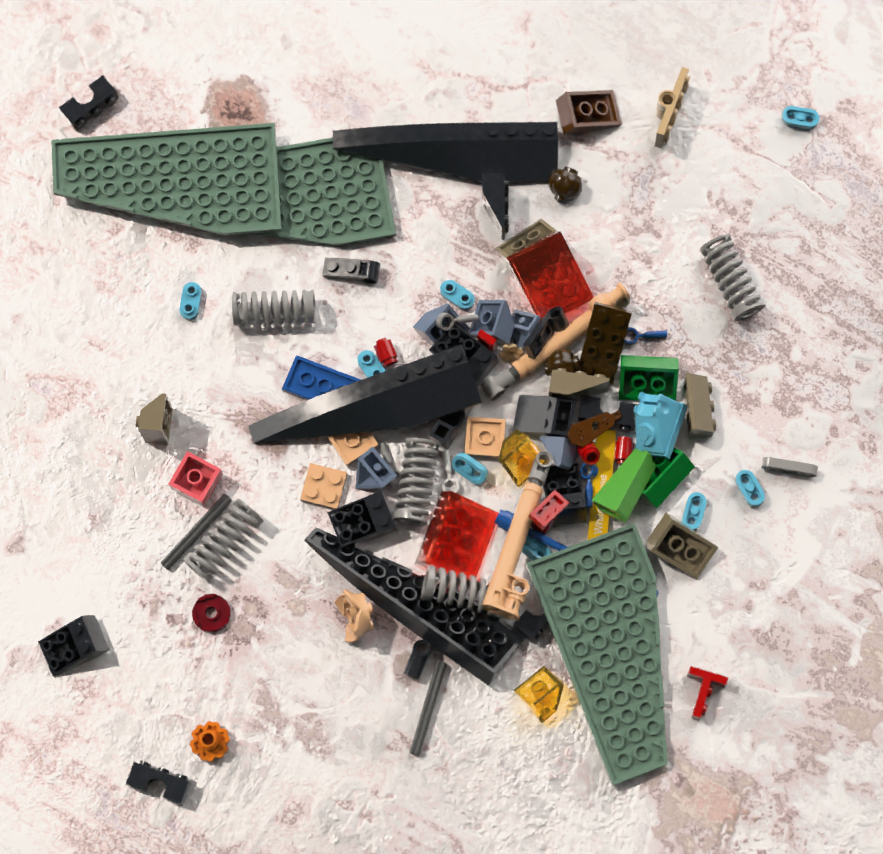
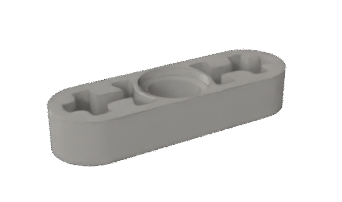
(789, 467)

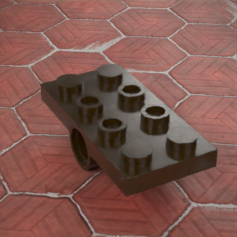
(604, 340)

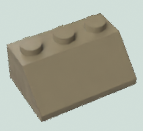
(522, 239)
(699, 406)
(156, 420)

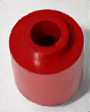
(386, 352)
(623, 448)
(589, 453)

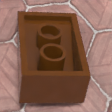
(587, 111)

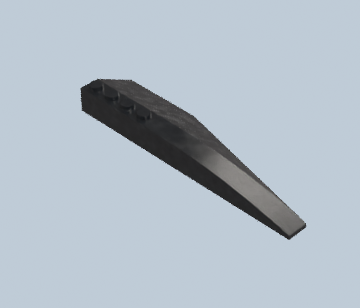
(518, 149)
(384, 401)
(469, 638)

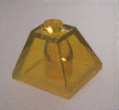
(518, 456)
(541, 693)

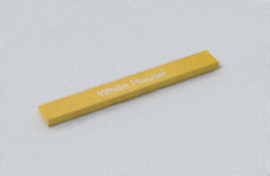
(606, 445)

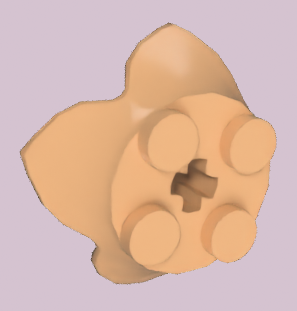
(358, 614)

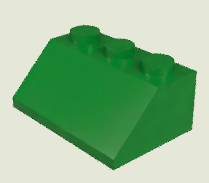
(648, 376)
(666, 477)

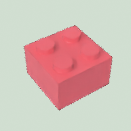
(195, 479)

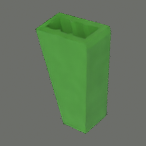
(625, 486)

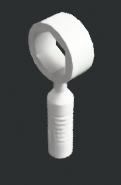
(448, 469)

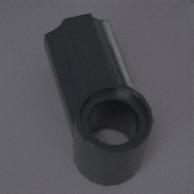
(417, 661)

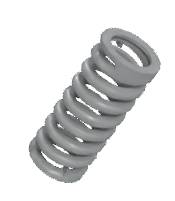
(741, 309)
(241, 312)
(241, 509)
(404, 513)
(431, 580)

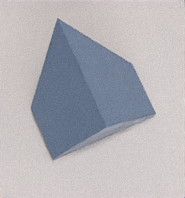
(524, 325)
(562, 450)
(373, 471)

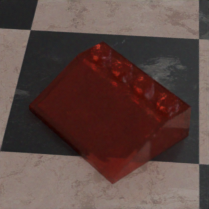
(550, 275)
(457, 535)

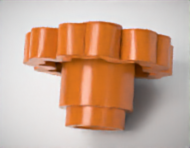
(210, 741)

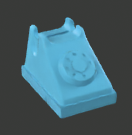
(658, 424)

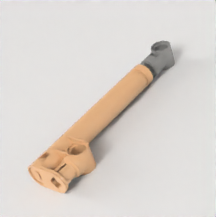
(496, 385)
(501, 590)

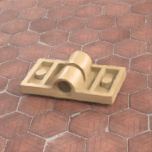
(668, 105)

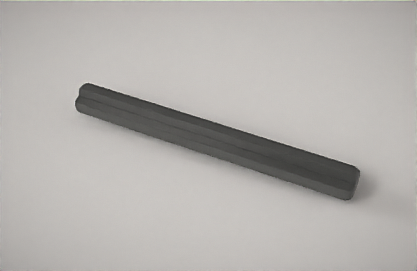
(196, 531)
(428, 707)

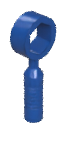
(647, 335)
(589, 488)

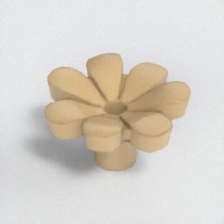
(511, 353)

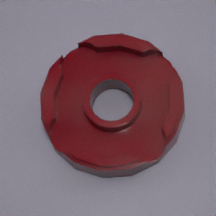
(211, 624)

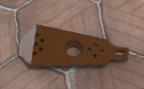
(586, 428)

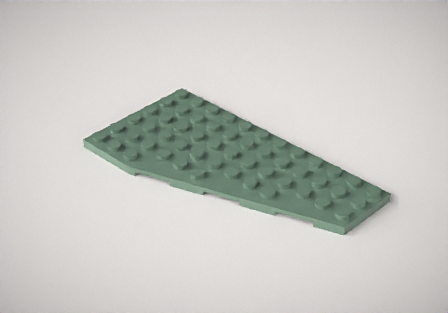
(188, 177)
(331, 195)
(608, 635)

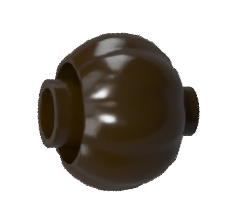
(565, 184)
(563, 359)

